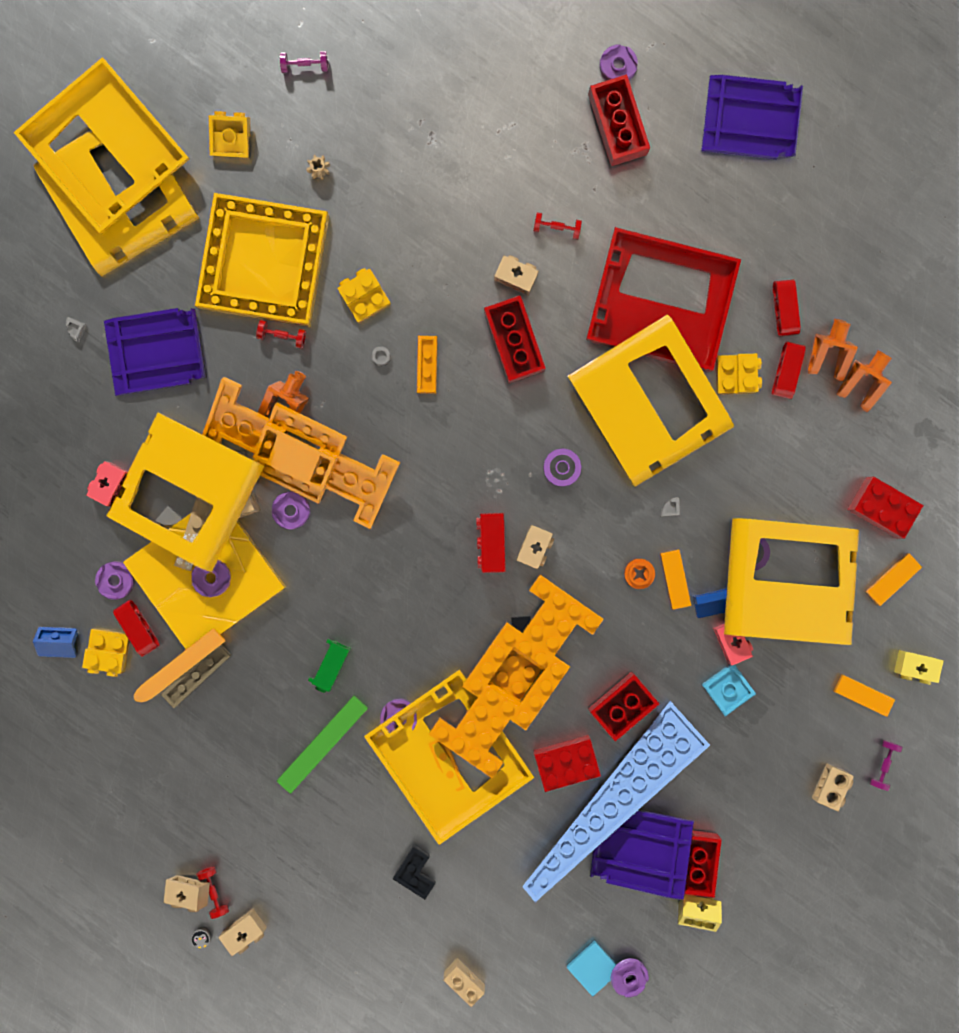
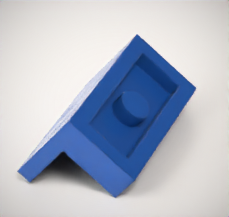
(710, 603)
(55, 642)

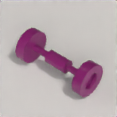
(284, 63)
(886, 765)

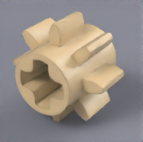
(320, 172)

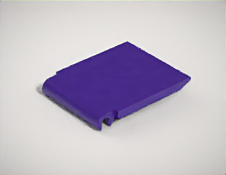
(751, 117)
(154, 350)
(646, 854)

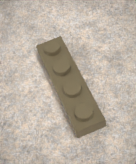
(195, 676)

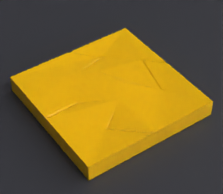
(262, 260)
(189, 612)

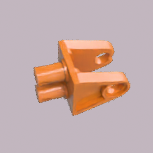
(836, 338)
(880, 382)
(288, 391)

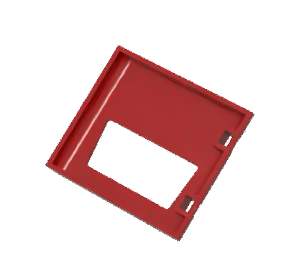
(630, 314)

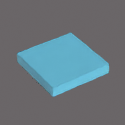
(728, 689)
(592, 968)

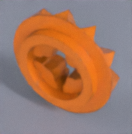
(639, 583)

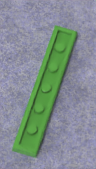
(322, 744)

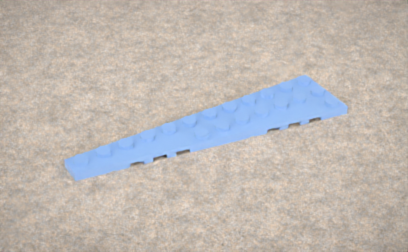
(649, 766)

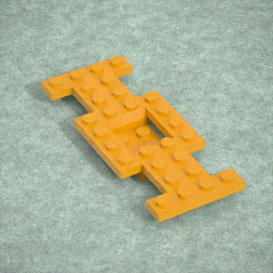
(295, 462)
(509, 671)

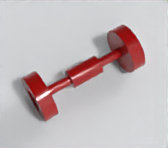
(558, 225)
(262, 330)
(219, 910)

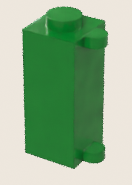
(330, 666)

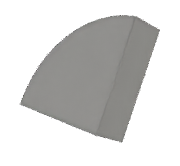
(75, 329)
(671, 508)
(169, 517)

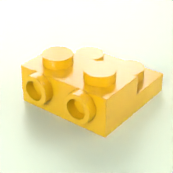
(229, 134)
(363, 295)
(738, 374)
(106, 652)

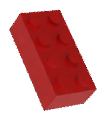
(618, 120)
(514, 339)

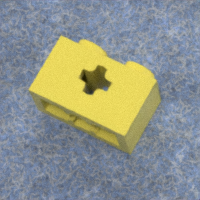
(929, 667)
(699, 912)

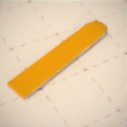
(179, 666)

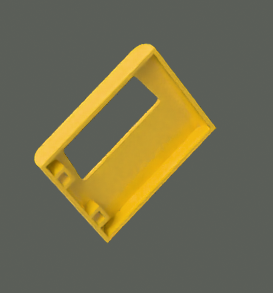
(120, 125)
(122, 234)
(626, 413)
(199, 468)
(789, 609)
(424, 785)

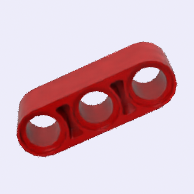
(786, 307)
(788, 370)
(136, 628)

